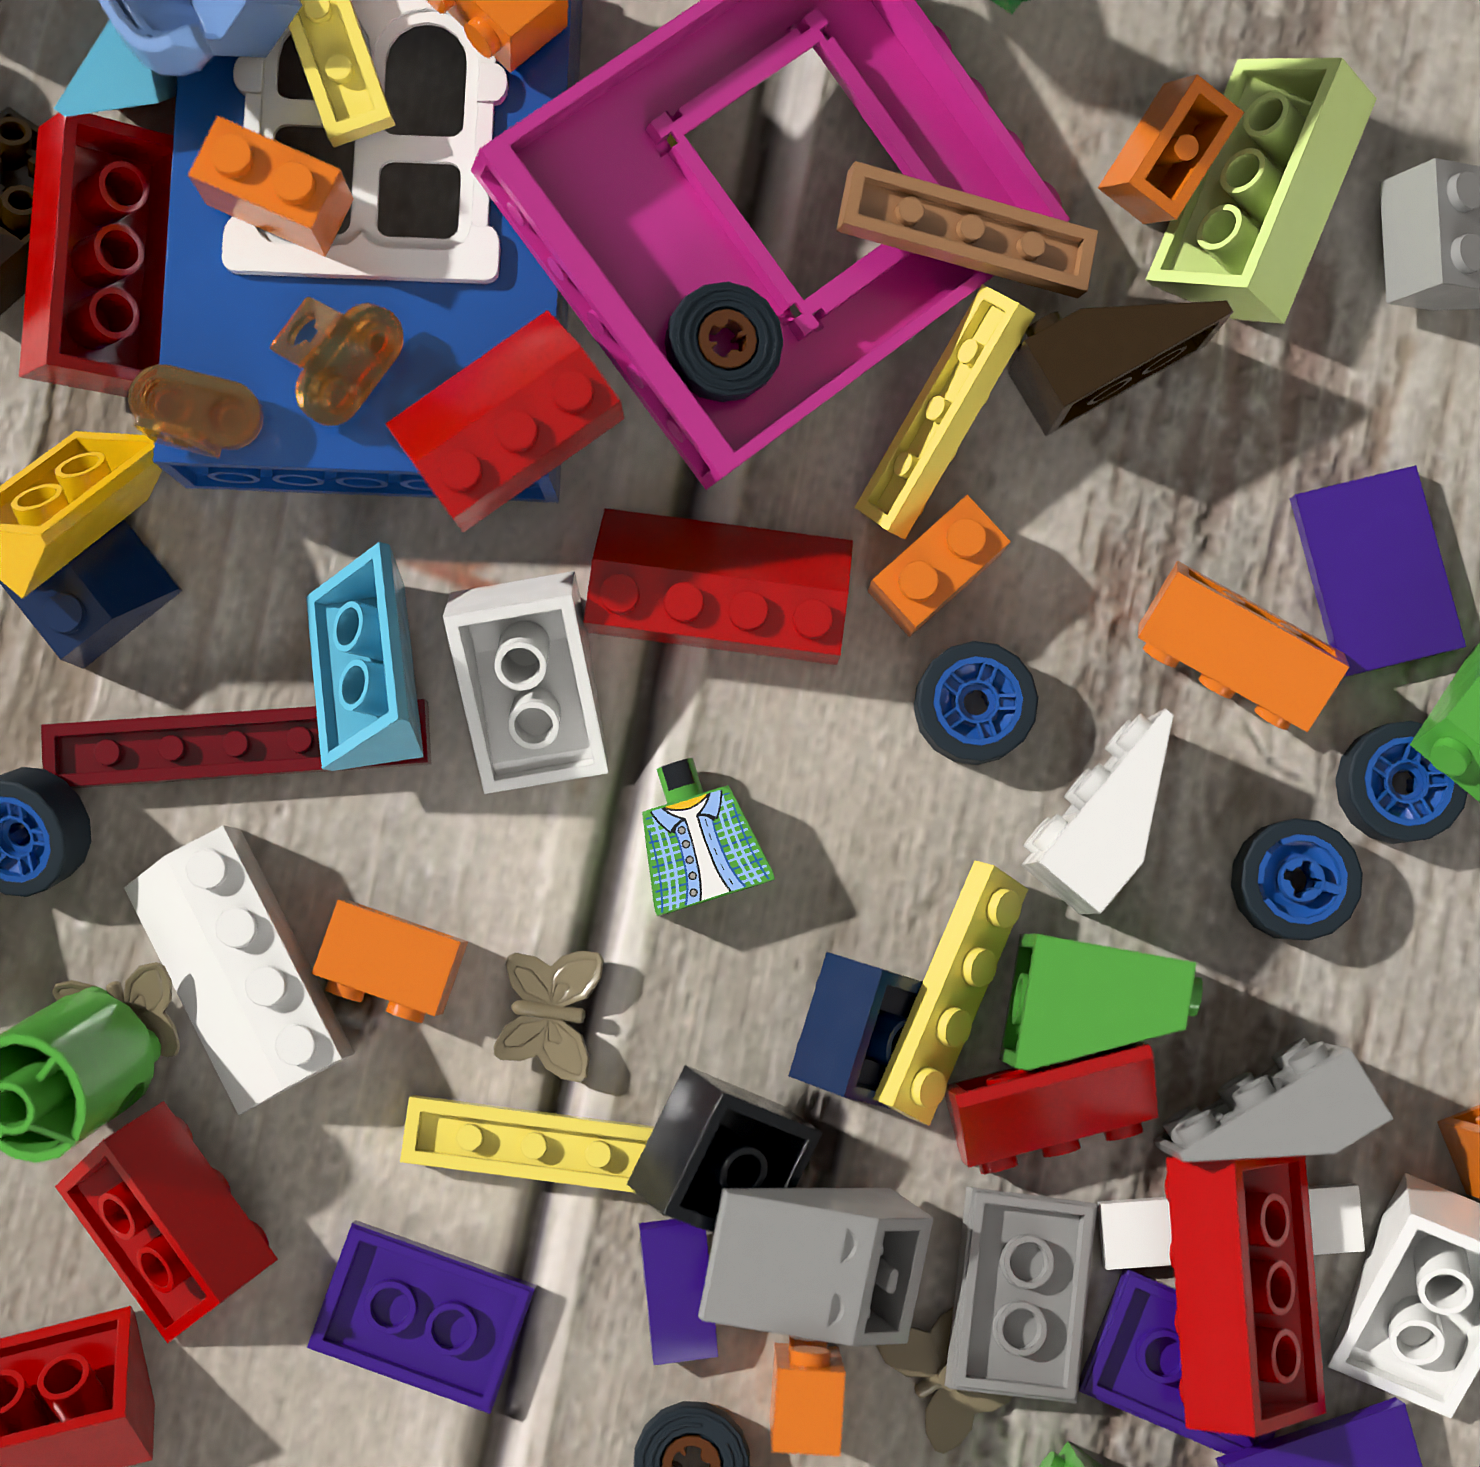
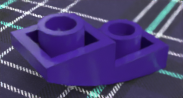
(674, 1280)

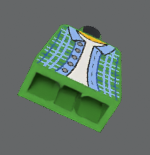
(699, 843)

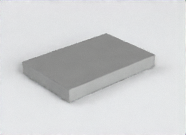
(1021, 1295)

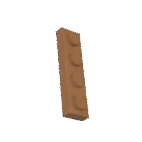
(967, 230)

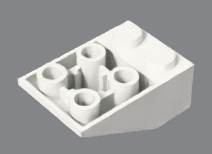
(1107, 827)

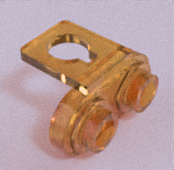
(341, 359)
(194, 410)

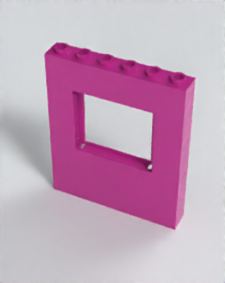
(643, 224)

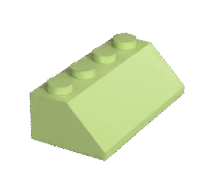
(1268, 189)

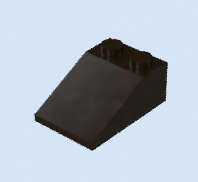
(1105, 351)

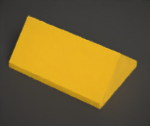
(70, 502)

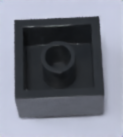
(715, 1141)

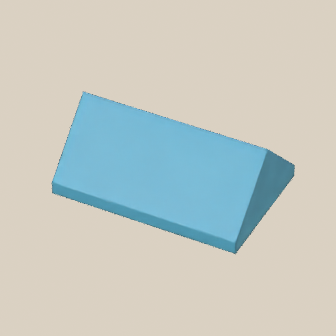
(113, 80)
(364, 665)

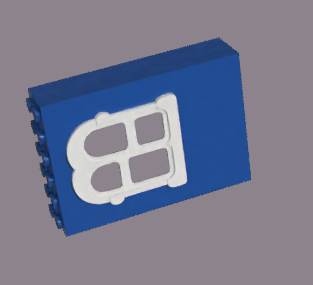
(455, 296)

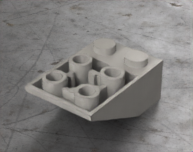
(1432, 236)
(1303, 1105)
(817, 1263)

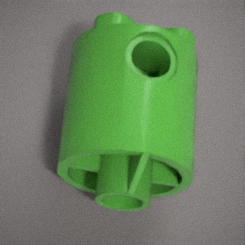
(71, 1073)

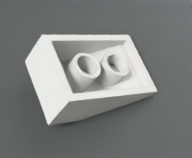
(527, 681)
(1417, 1300)

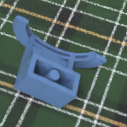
(184, 34)

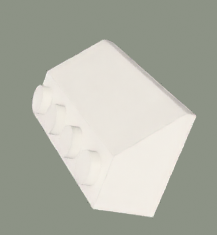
(237, 968)

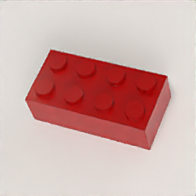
(96, 253)

